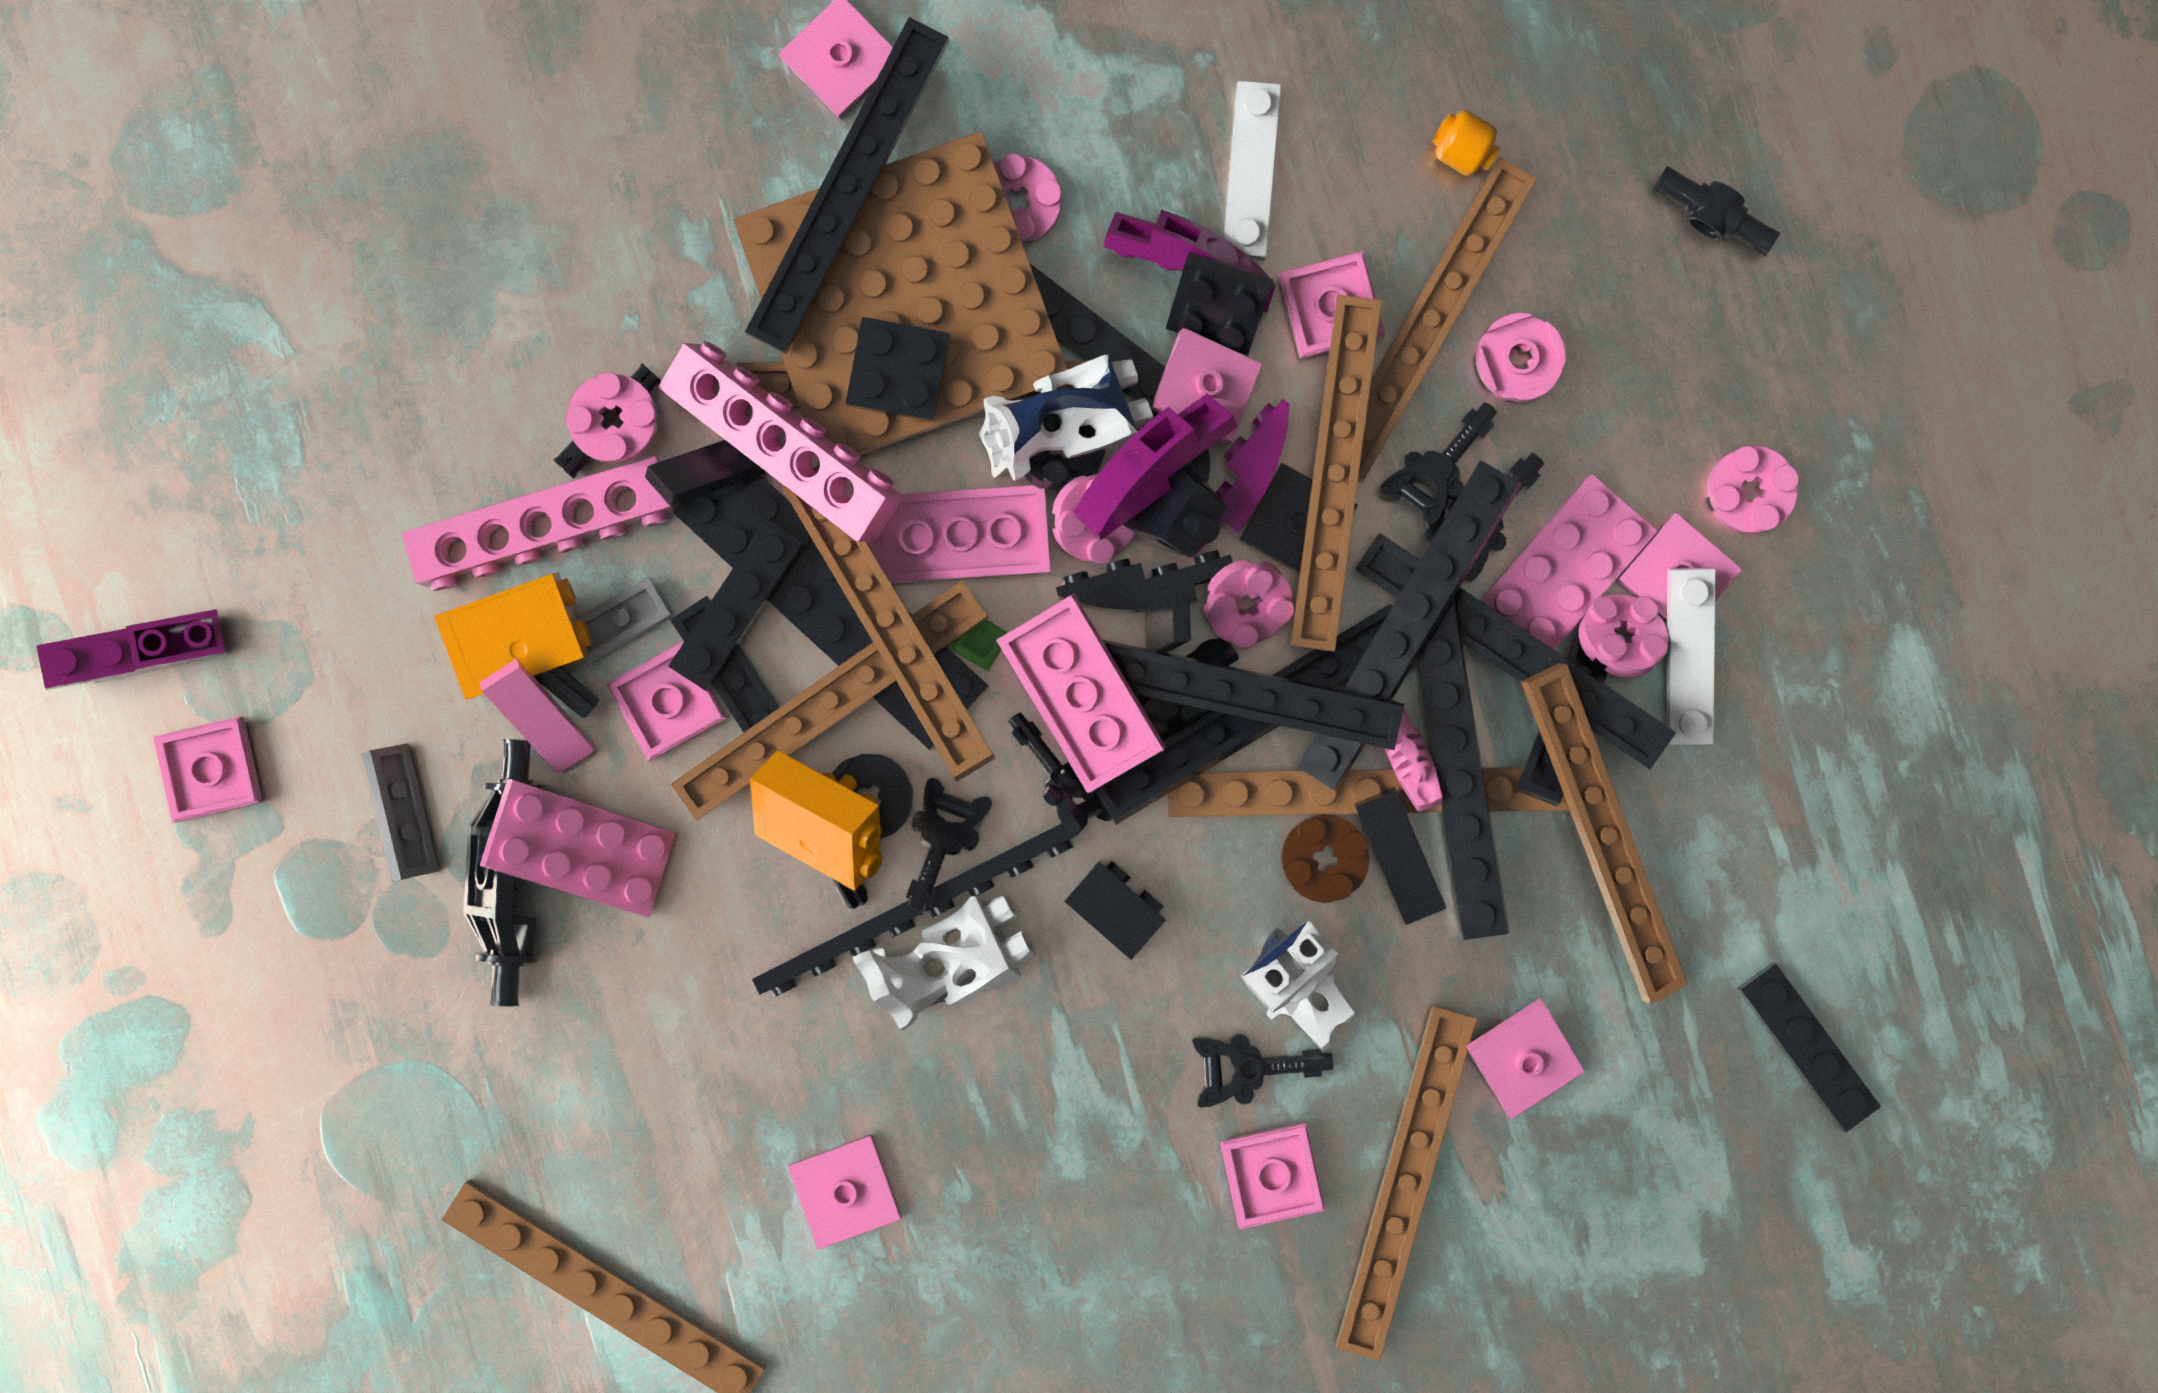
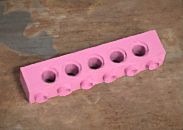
(691, 385)
(430, 544)

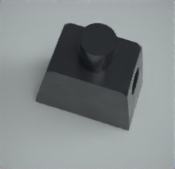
(1182, 516)

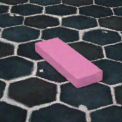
(537, 716)

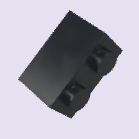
(1116, 909)

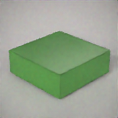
(980, 644)

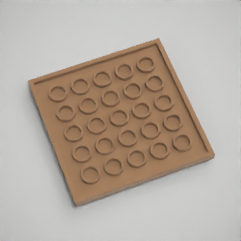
(924, 254)

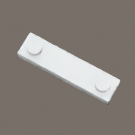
(1252, 167)
(1690, 655)

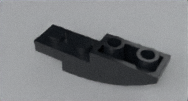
(1127, 591)

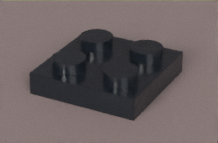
(1219, 302)
(897, 369)

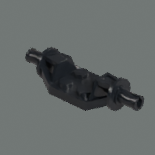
(493, 894)

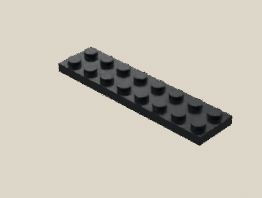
(808, 590)

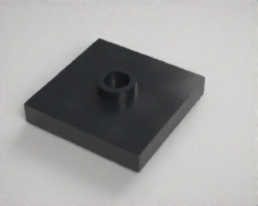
(1281, 518)

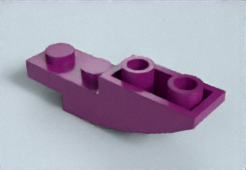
(1171, 241)
(1143, 464)
(1252, 467)
(131, 650)

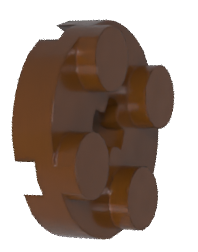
(1336, 881)

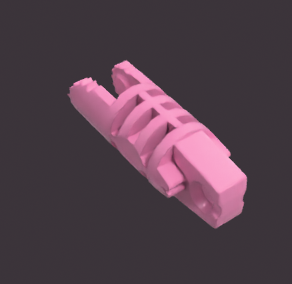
(1415, 766)

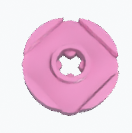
(1042, 192)
(1531, 335)
(586, 418)
(1776, 481)
(1075, 536)
(1636, 617)
(1261, 620)

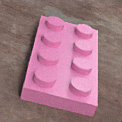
(965, 535)
(1570, 562)
(1081, 693)
(577, 848)

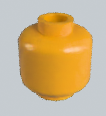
(1466, 143)

